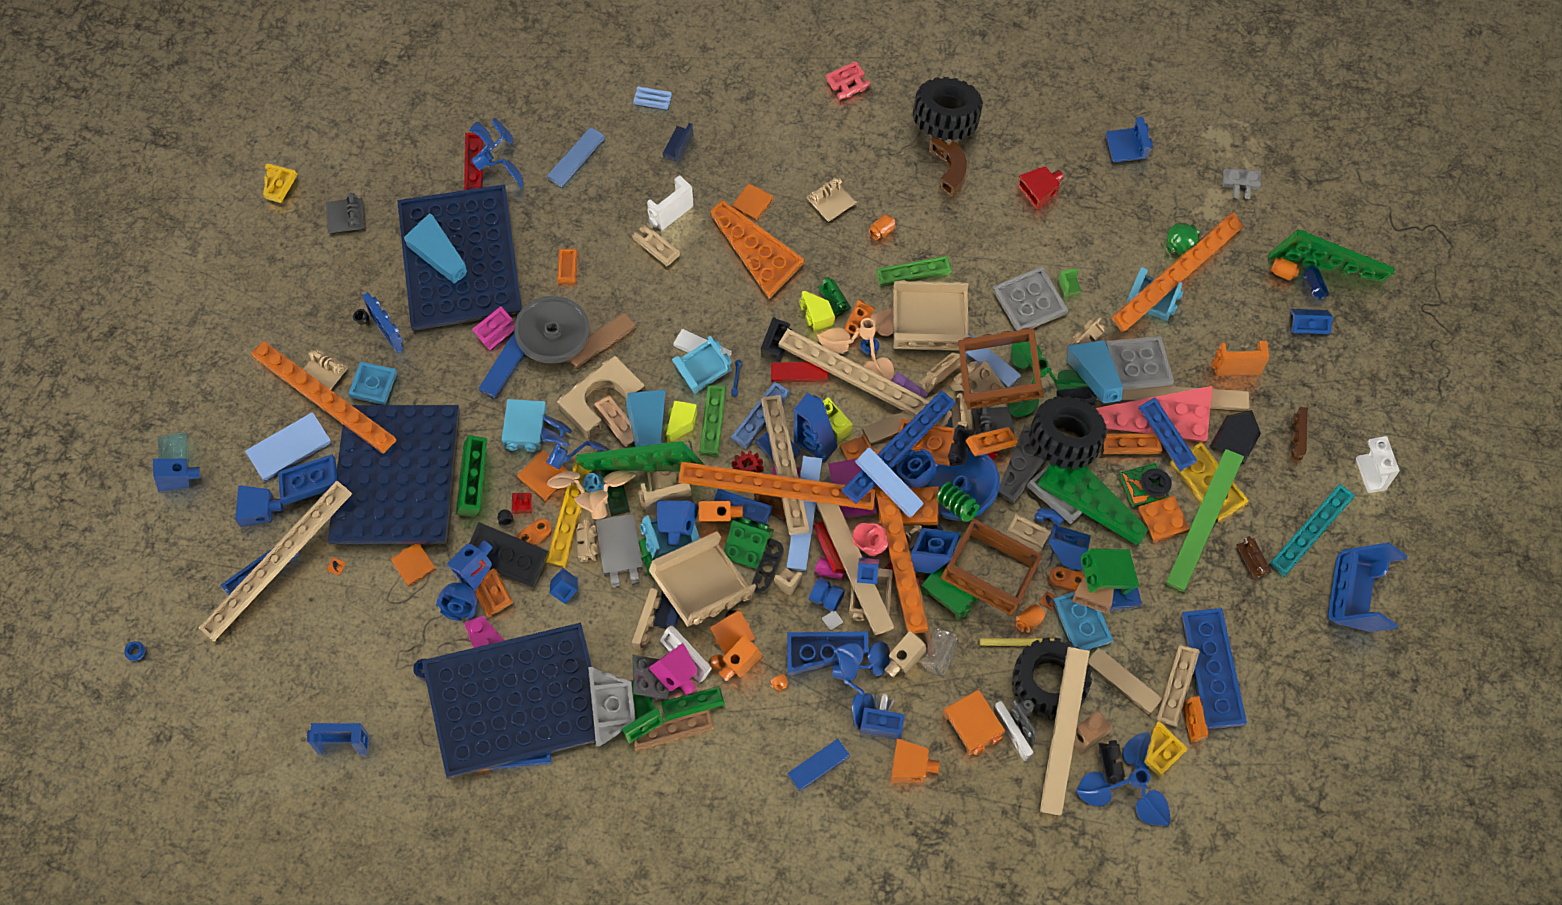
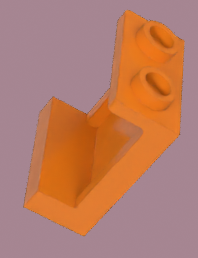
(1240, 362)
(974, 722)

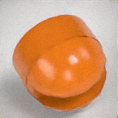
(716, 662)
(779, 682)

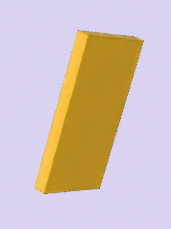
(1200, 476)

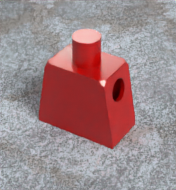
(1040, 185)

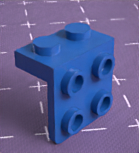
(1130, 142)

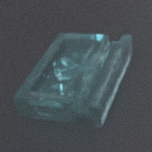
(173, 447)

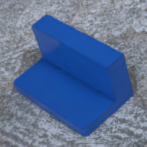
(1311, 321)
(882, 723)

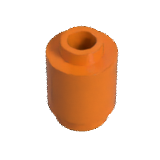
(882, 227)
(1285, 269)
(1030, 618)

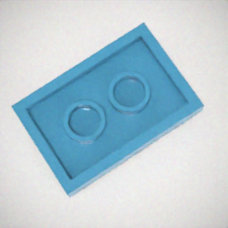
(1082, 624)

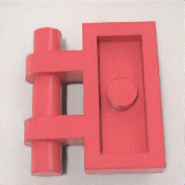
(845, 76)

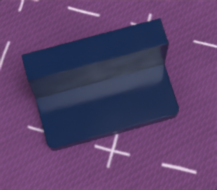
(678, 143)
(666, 614)

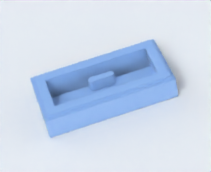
(653, 96)

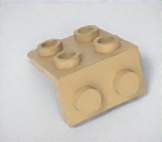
(980, 378)

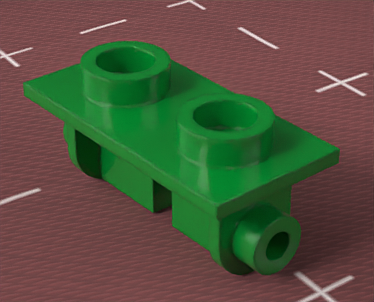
(833, 294)

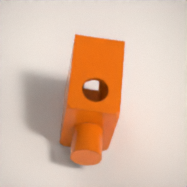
(709, 511)
(744, 652)
(912, 763)

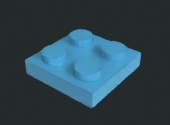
(372, 383)

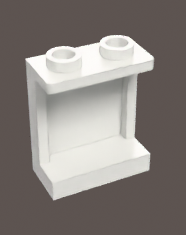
(672, 207)
(1378, 466)

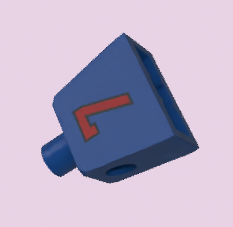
(471, 564)

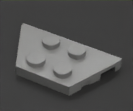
(610, 704)

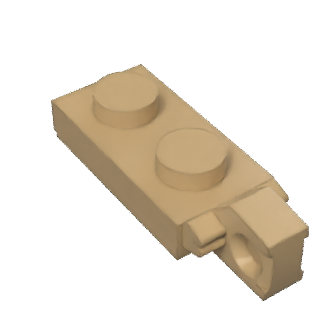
(940, 371)

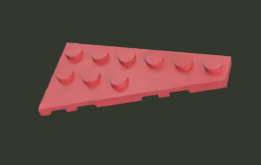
(1186, 410)

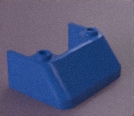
(1354, 586)

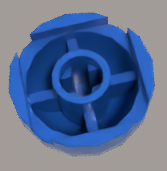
(917, 468)
(457, 601)

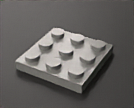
(1030, 299)
(1141, 362)

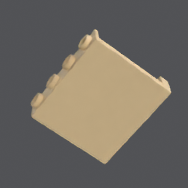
(929, 315)
(700, 580)

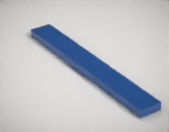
(902, 443)

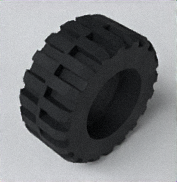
(947, 108)
(1062, 449)
(1023, 681)

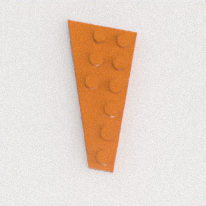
(762, 253)

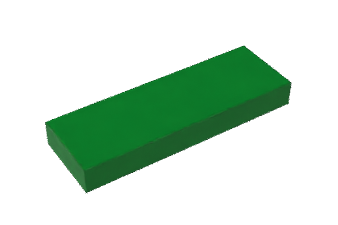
(692, 703)

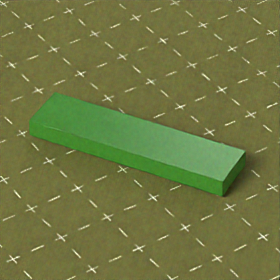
(914, 271)
(712, 420)

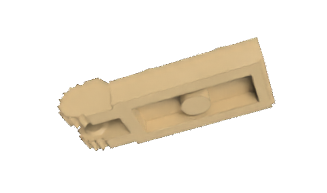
(656, 245)

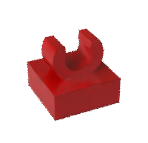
(521, 503)

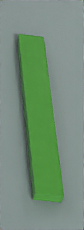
(1204, 520)

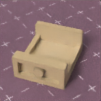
(649, 500)

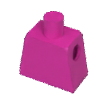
(676, 669)

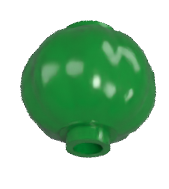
(1182, 238)

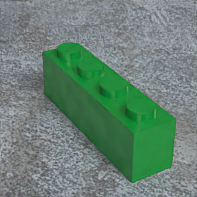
(471, 476)

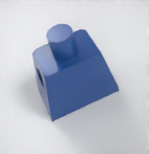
(173, 474)
(255, 506)
(676, 519)

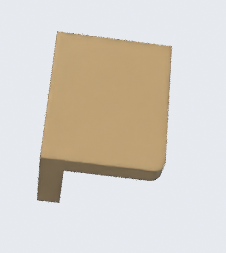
(788, 581)

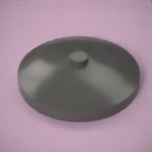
(552, 329)

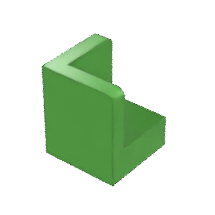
(1069, 283)

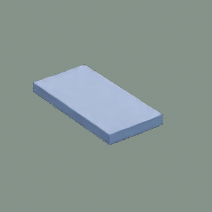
(288, 447)

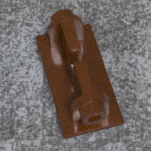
(775, 502)
(1253, 558)

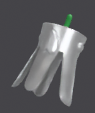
(883, 704)

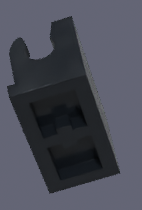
(770, 347)

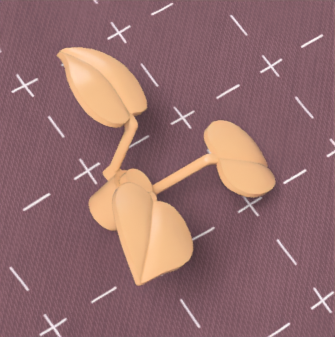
(839, 339)
(595, 500)

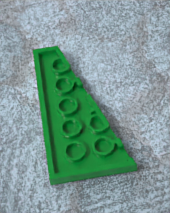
(1328, 256)
(642, 458)
(1092, 497)

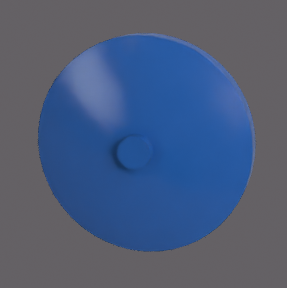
(976, 478)

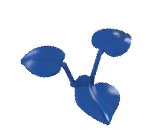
(485, 157)
(559, 454)
(849, 658)
(1152, 807)

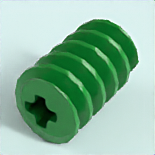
(957, 502)

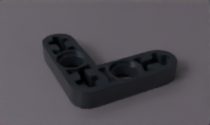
(773, 559)

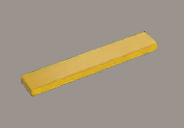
(567, 522)

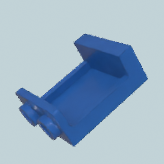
(338, 733)

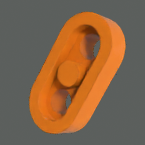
(536, 535)
(1068, 581)

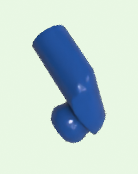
(1051, 514)

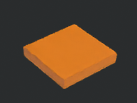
(537, 475)

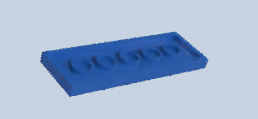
(1214, 668)

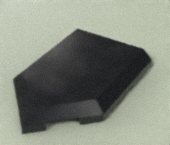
(1238, 434)

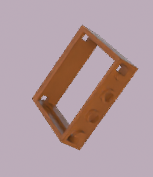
(1003, 395)
(982, 589)

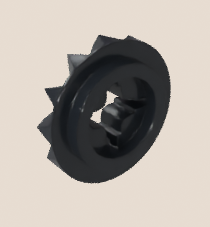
(1152, 475)

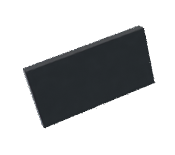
(511, 555)

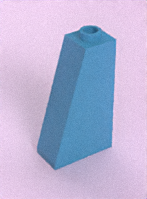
(435, 248)
(1097, 369)
(646, 416)

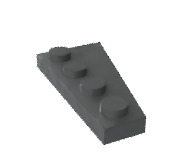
(1021, 468)

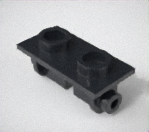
(1083, 393)
(960, 449)
(1112, 771)

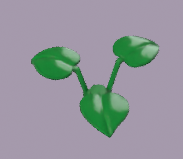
(1022, 358)

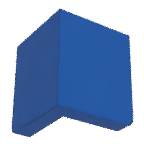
(867, 570)
(563, 585)

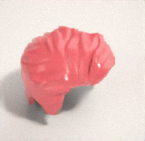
(870, 538)

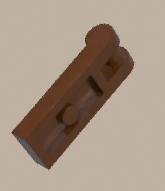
(1299, 435)

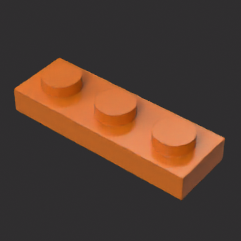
(991, 441)
(1131, 444)

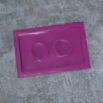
(843, 473)

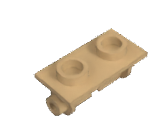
(1092, 329)
(961, 414)
(587, 533)

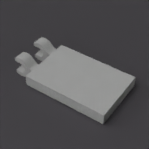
(619, 547)

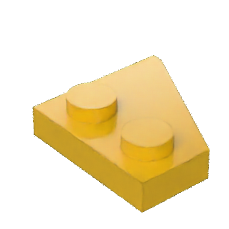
(278, 182)
(1163, 750)

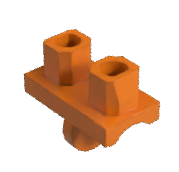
(859, 312)

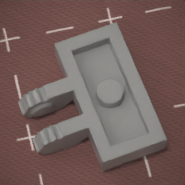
(1241, 179)

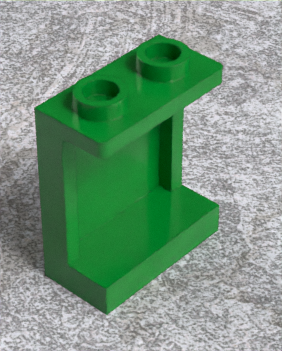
(1109, 570)
(948, 594)
(646, 718)

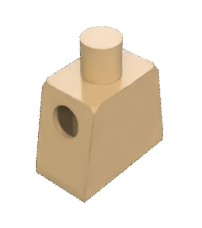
(908, 647)

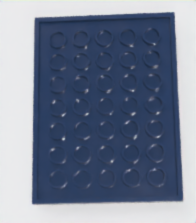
(482, 236)
(407, 488)
(511, 699)

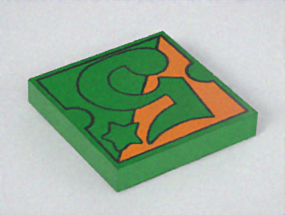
(1132, 486)

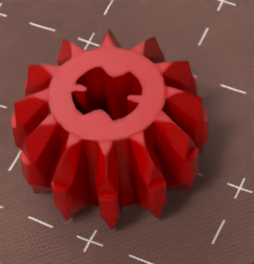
(744, 460)

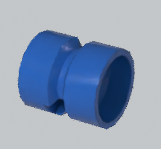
(828, 595)

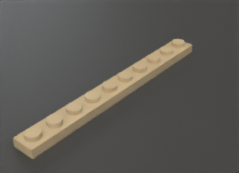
(856, 374)
(275, 561)

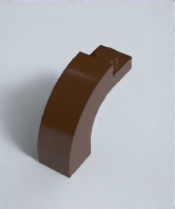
(954, 156)

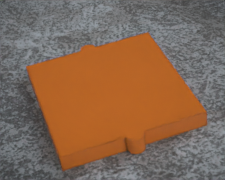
(752, 201)
(413, 564)
(731, 630)

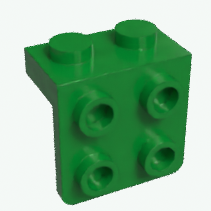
(747, 541)

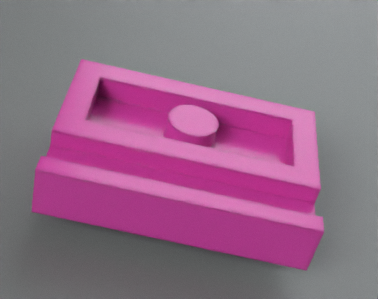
(494, 328)

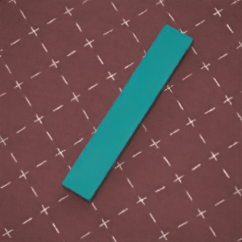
(1311, 530)

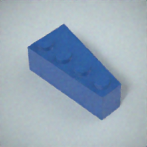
(813, 428)
(816, 649)

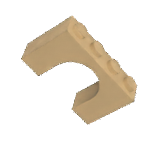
(611, 375)

